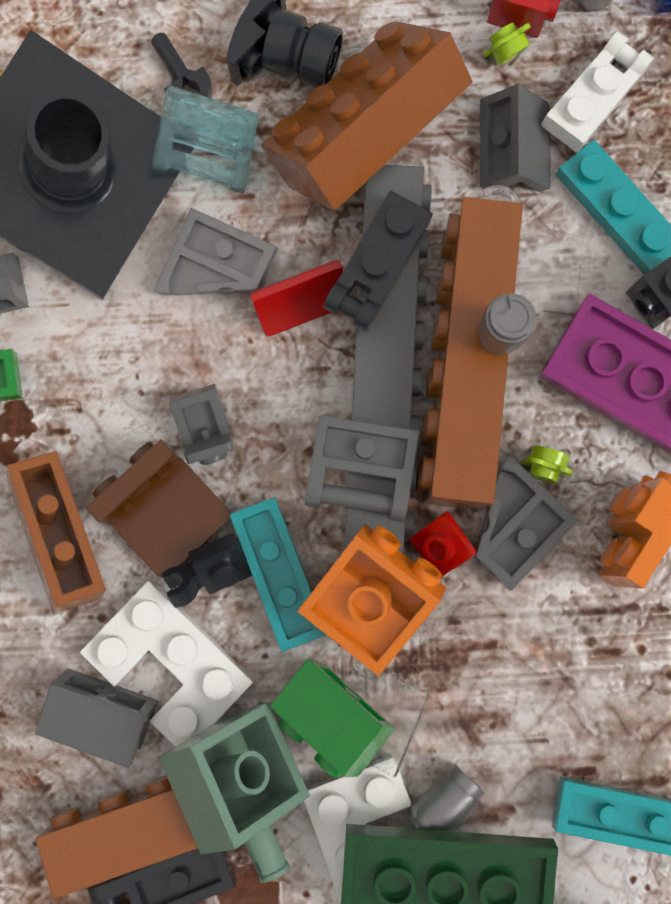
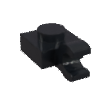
(211, 566)

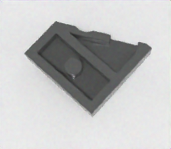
(519, 525)

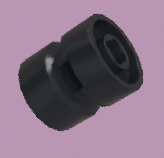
(300, 49)

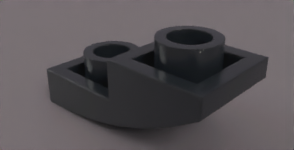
(248, 39)

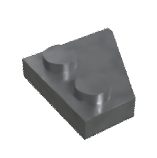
(214, 259)

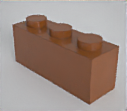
(55, 532)
(113, 838)

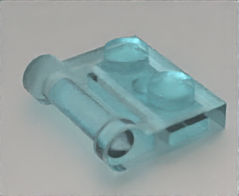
(208, 127)

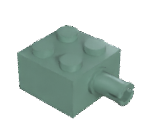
(236, 785)

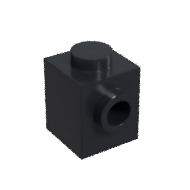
(653, 294)

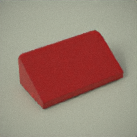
(295, 298)

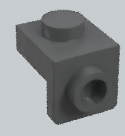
(202, 425)

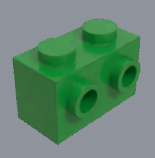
(331, 720)

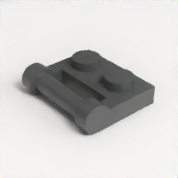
(366, 451)

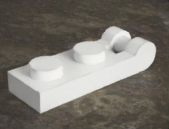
(596, 93)

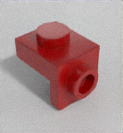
(443, 543)

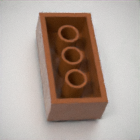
(367, 112)

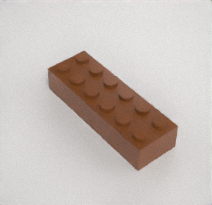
(465, 377)

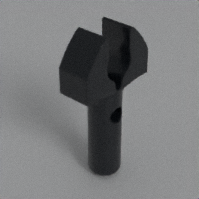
(178, 71)

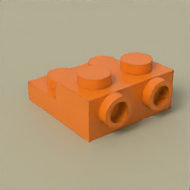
(645, 525)
(374, 598)

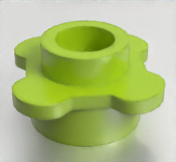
(508, 43)
(547, 464)

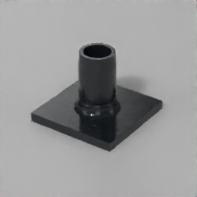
(75, 166)

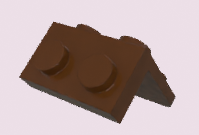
(159, 507)

